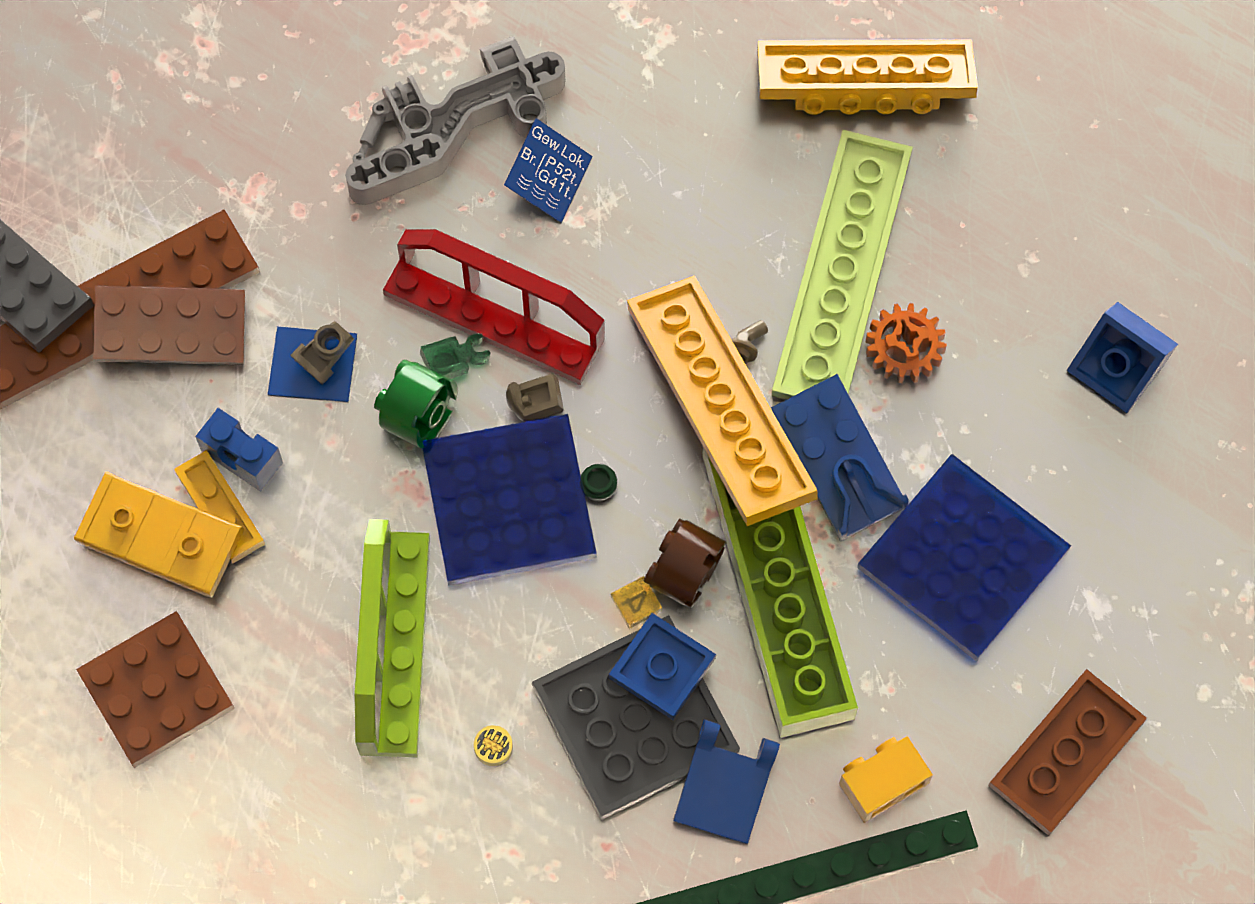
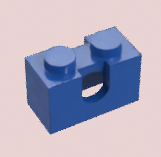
(255, 456)

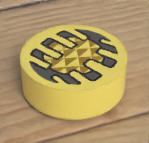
(493, 745)

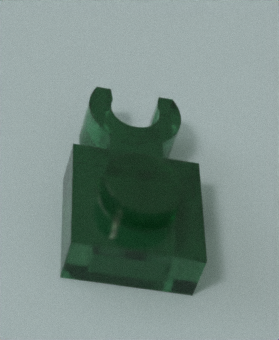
(451, 358)

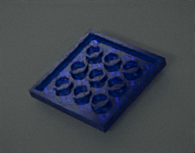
(508, 499)
(964, 557)

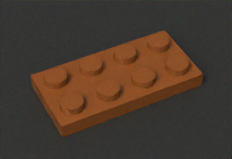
(169, 325)
(1067, 752)

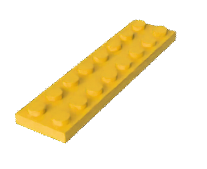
(722, 401)

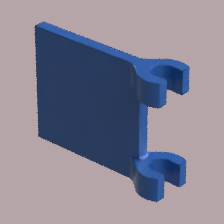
(724, 786)

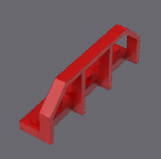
(497, 324)

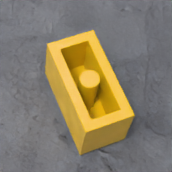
(884, 778)

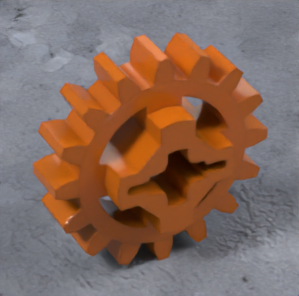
(916, 331)

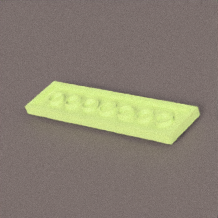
(843, 263)

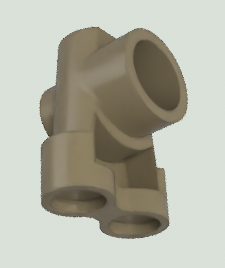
(316, 357)

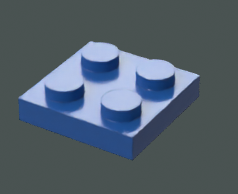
(662, 666)

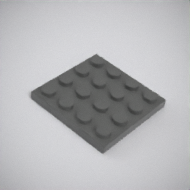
(616, 739)

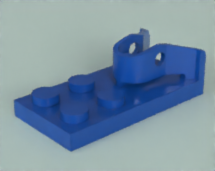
(840, 457)

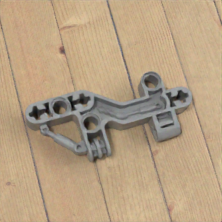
(500, 92)

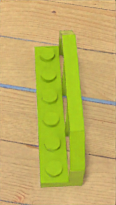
(403, 641)

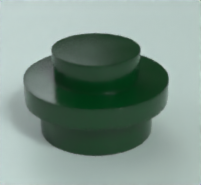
(599, 482)

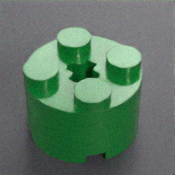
(416, 403)

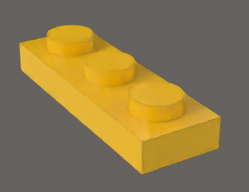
(215, 497)

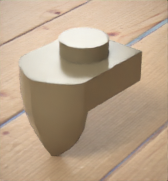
(535, 398)

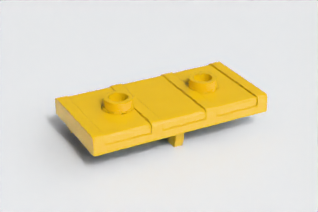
(158, 534)

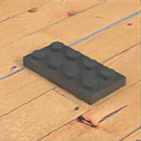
(34, 294)

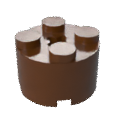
(685, 562)

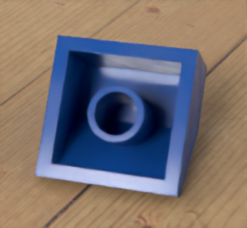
(1121, 356)

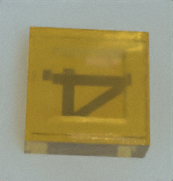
(636, 602)

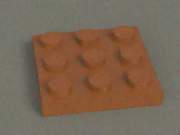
(155, 689)

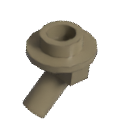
(745, 336)

